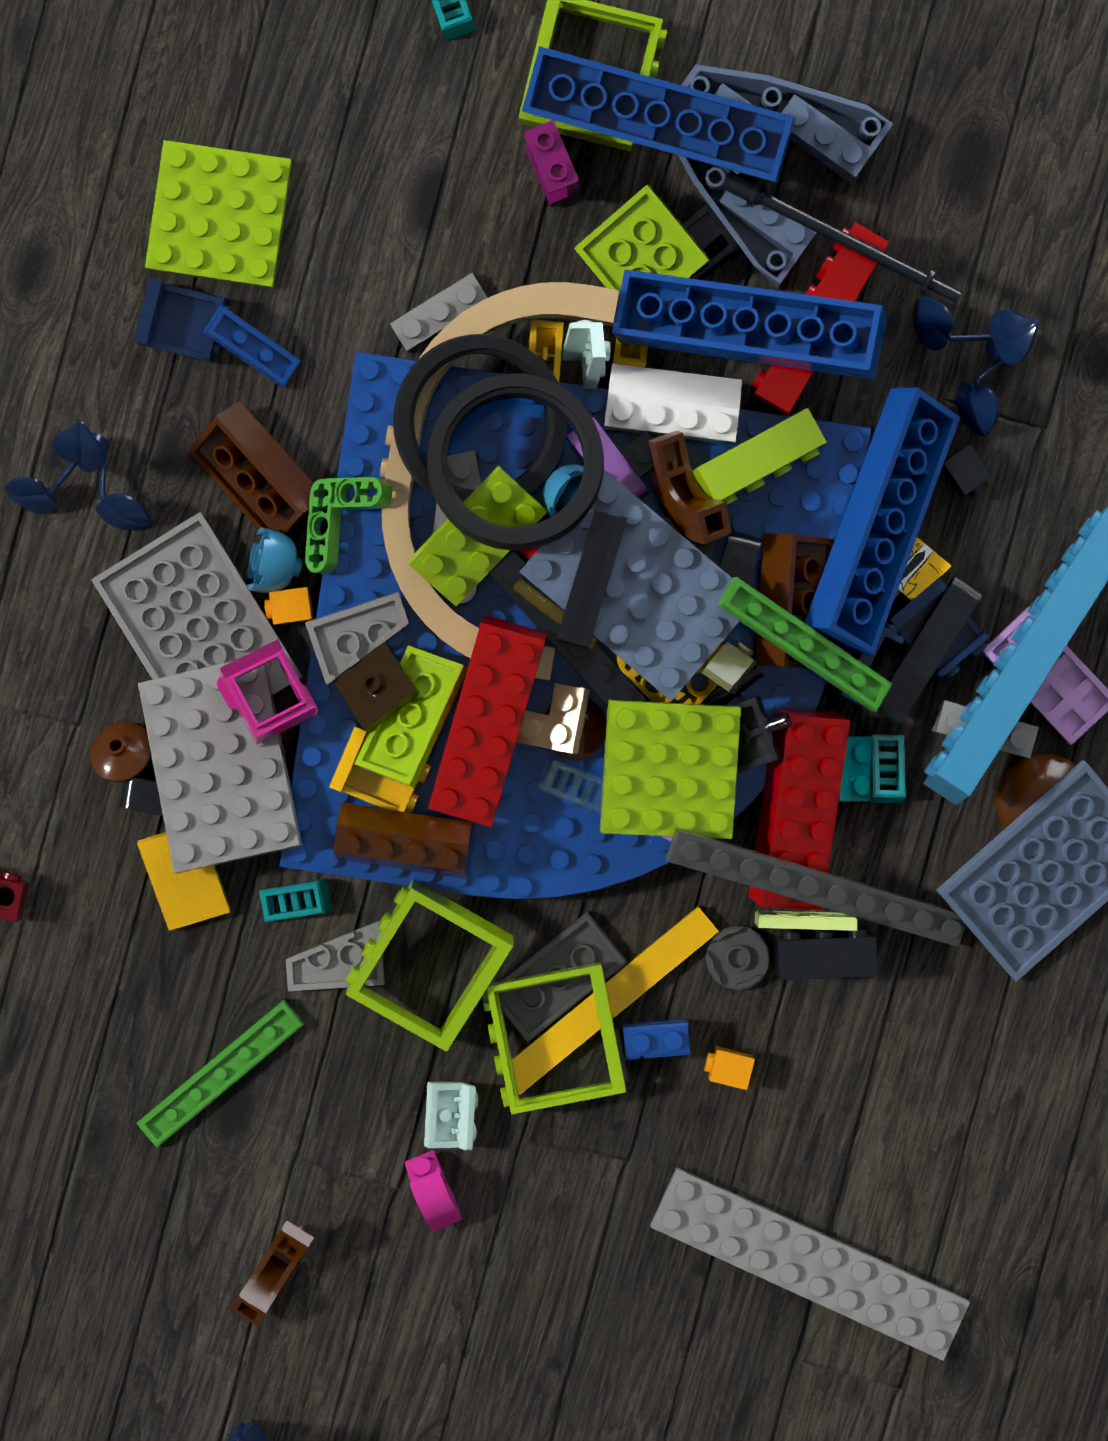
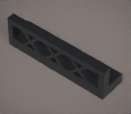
(592, 578)

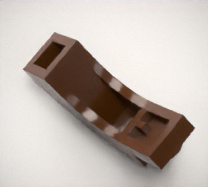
(681, 496)
(272, 1272)

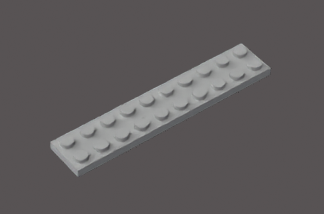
(809, 1263)

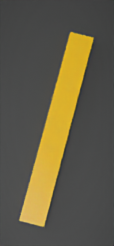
(622, 990)

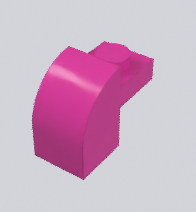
(432, 1191)

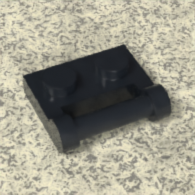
(705, 229)

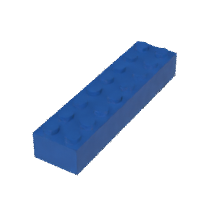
(658, 114)
(750, 324)
(882, 520)

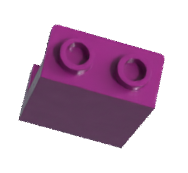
(551, 163)

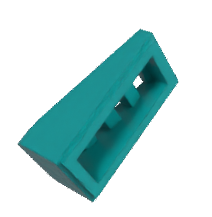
(455, 22)
(888, 796)
(322, 898)

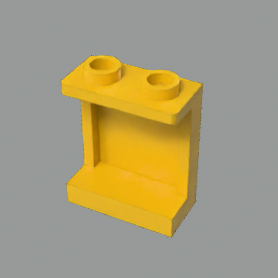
(371, 786)

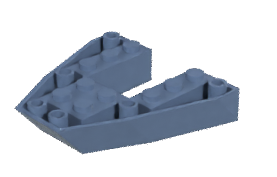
(826, 126)

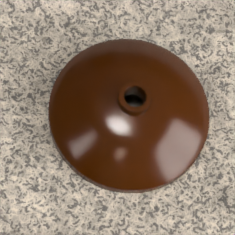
(1027, 783)

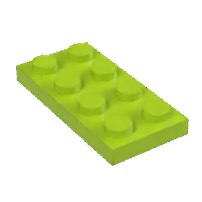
(457, 562)
(405, 739)

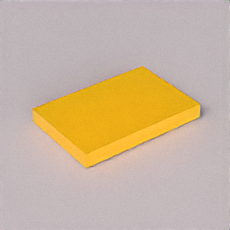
(182, 896)

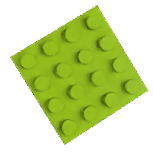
(218, 214)
(670, 768)

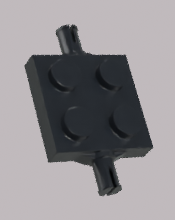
(758, 735)

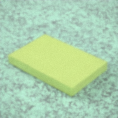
(805, 920)

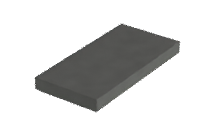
(540, 1005)

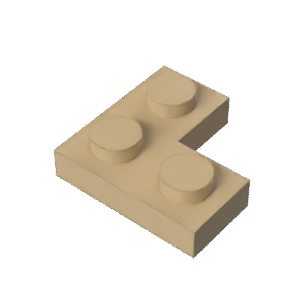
(563, 725)

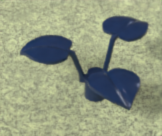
(1007, 343)
(89, 452)

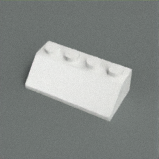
(673, 401)

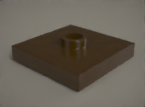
(376, 687)

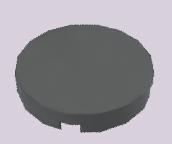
(737, 957)

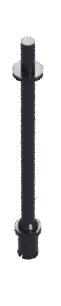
(756, 195)

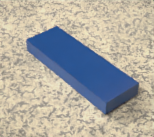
(251, 346)

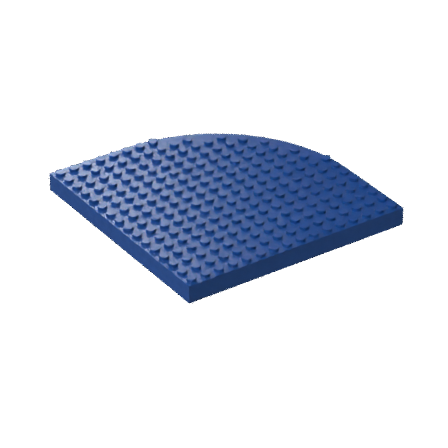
(537, 839)

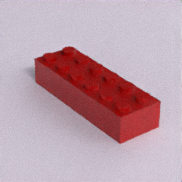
(840, 279)
(487, 720)
(802, 796)

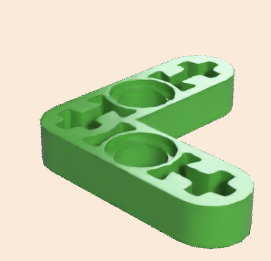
(335, 503)

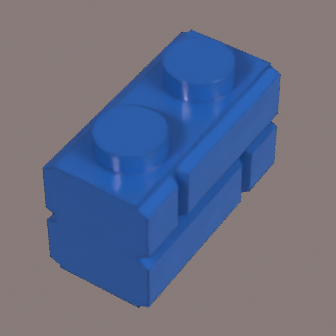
(656, 1039)

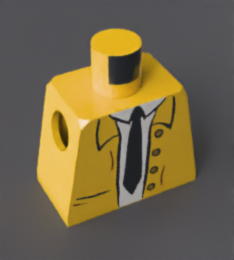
(921, 570)

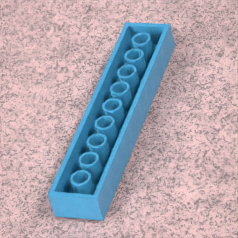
(1023, 664)

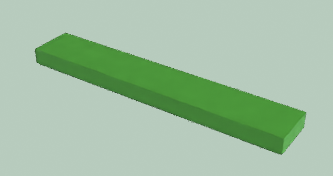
(804, 644)
(220, 1073)

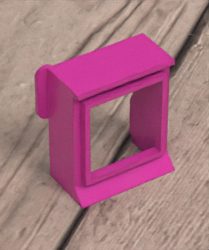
(236, 700)

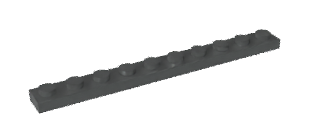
(815, 887)

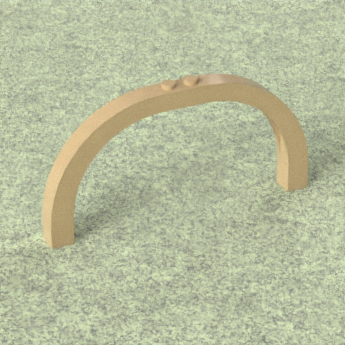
(506, 308)

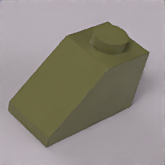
(730, 666)

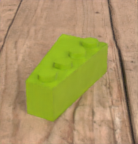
(761, 456)

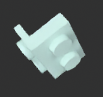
(587, 344)
(450, 1115)

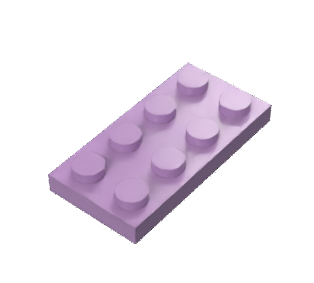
(1070, 694)

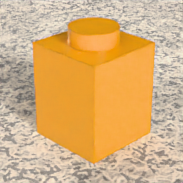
(289, 606)
(729, 1067)

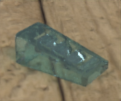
(549, 775)

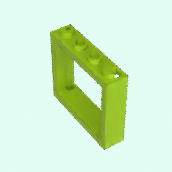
(605, 14)
(389, 924)
(504, 1062)

